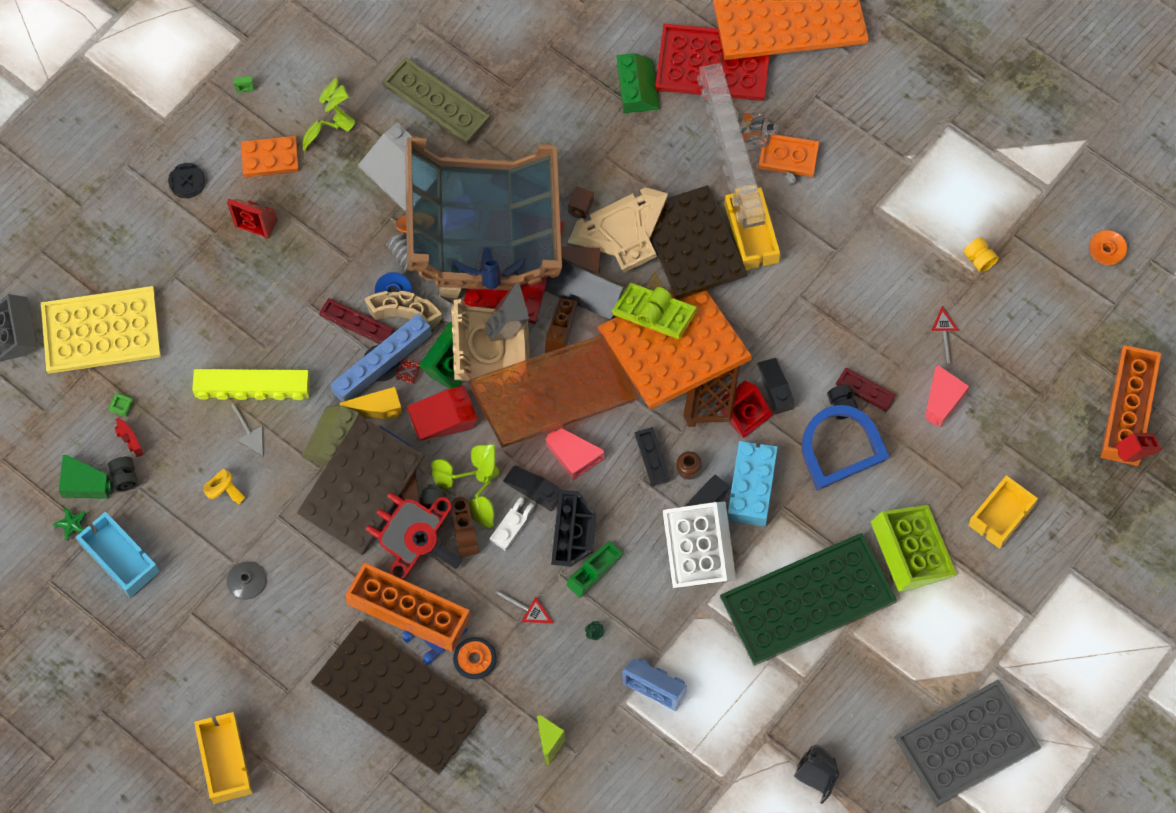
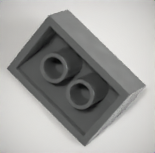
(508, 315)
(16, 328)

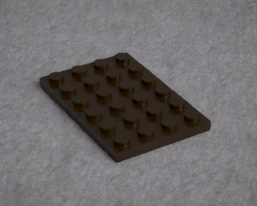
(695, 244)
(358, 482)

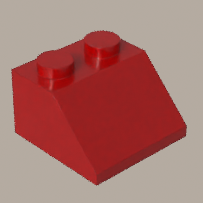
(748, 410)

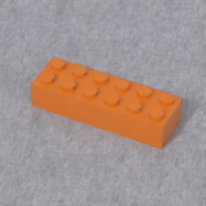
(1130, 398)
(408, 607)

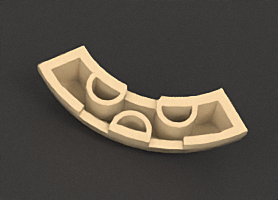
(404, 305)

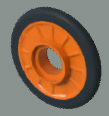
(474, 646)

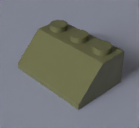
(329, 433)

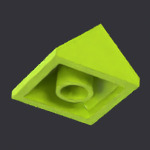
(551, 738)

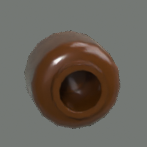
(689, 465)

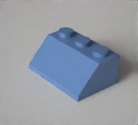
(654, 683)

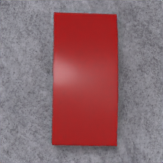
(128, 436)

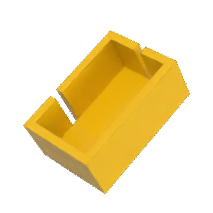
(1003, 512)

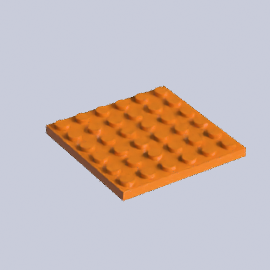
(671, 366)

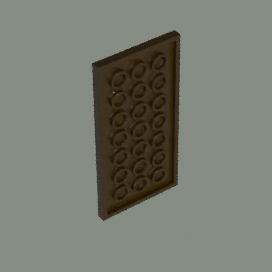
(399, 697)

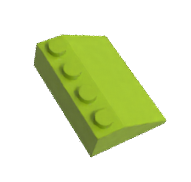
(912, 547)

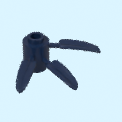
(491, 269)

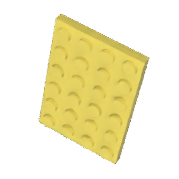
(100, 330)

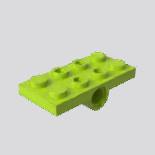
(655, 310)

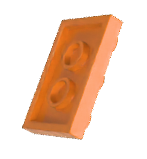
(789, 155)
(269, 156)

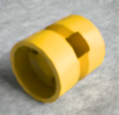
(981, 255)

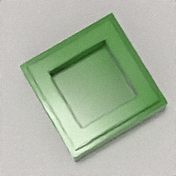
(244, 84)
(121, 404)

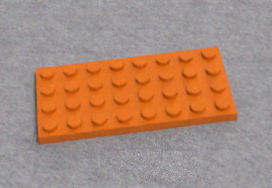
(787, 26)

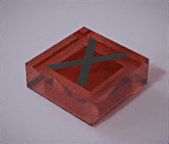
(407, 371)

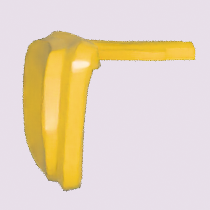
(225, 479)

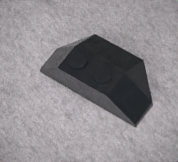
(573, 529)

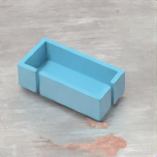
(752, 484)
(118, 554)

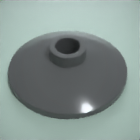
(246, 589)

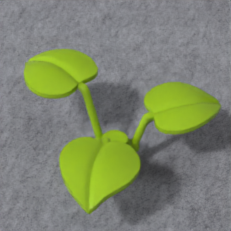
(334, 97)
(484, 459)

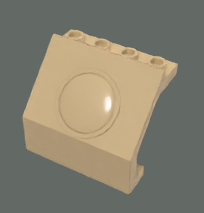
(472, 346)

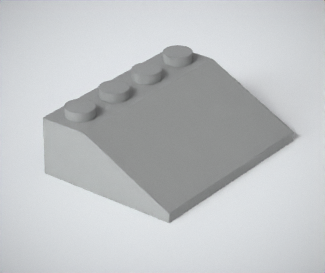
(387, 164)

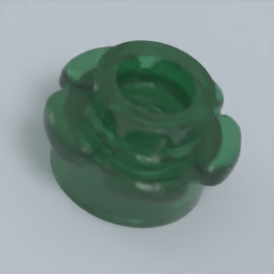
(597, 633)

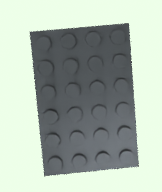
(967, 743)

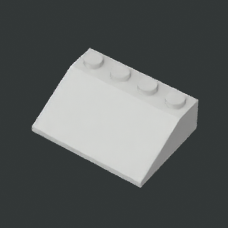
(699, 544)

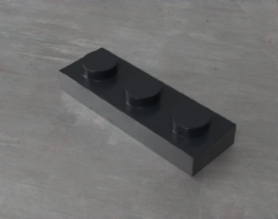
(652, 456)

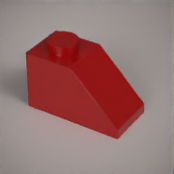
(1138, 446)

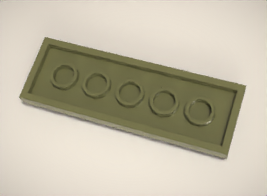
(436, 100)

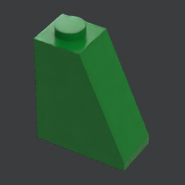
(82, 480)

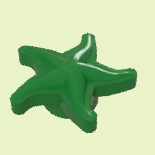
(70, 523)

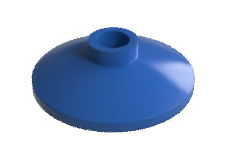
(392, 279)

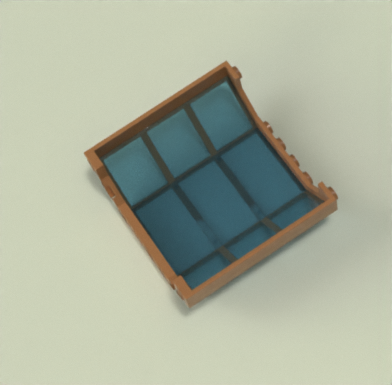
(471, 204)

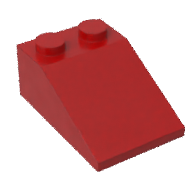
(252, 217)
(443, 414)

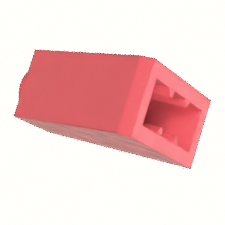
(944, 396)
(573, 452)

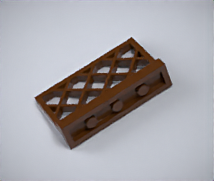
(694, 400)

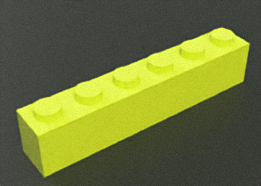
(251, 384)

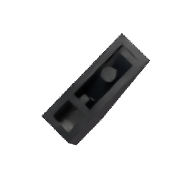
(776, 386)
(534, 487)

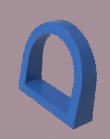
(871, 431)

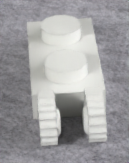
(511, 525)

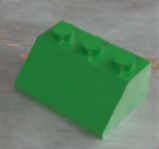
(637, 83)
(440, 360)

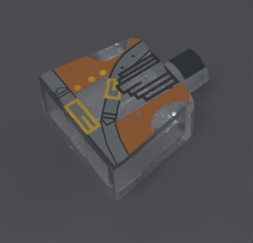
(756, 130)

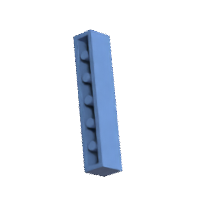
(381, 359)

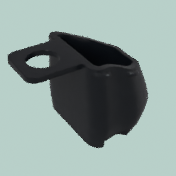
(818, 770)

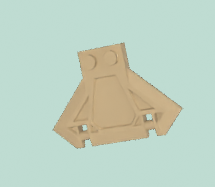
(623, 228)

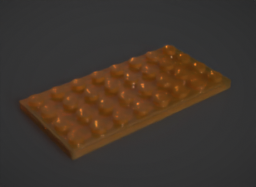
(552, 390)

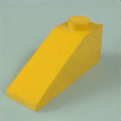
(377, 405)

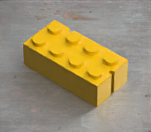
(754, 243)
(223, 758)

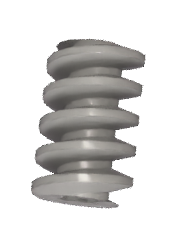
(398, 247)

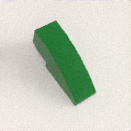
(594, 569)

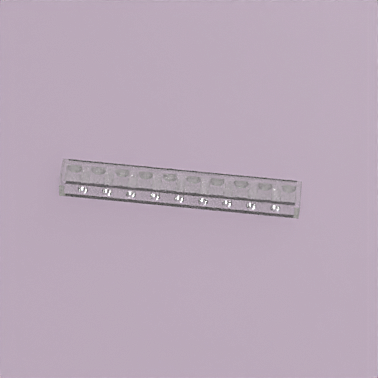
(731, 146)

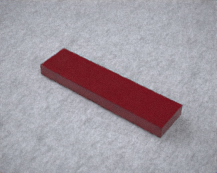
(355, 321)

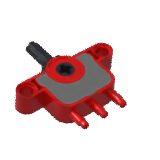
(405, 525)

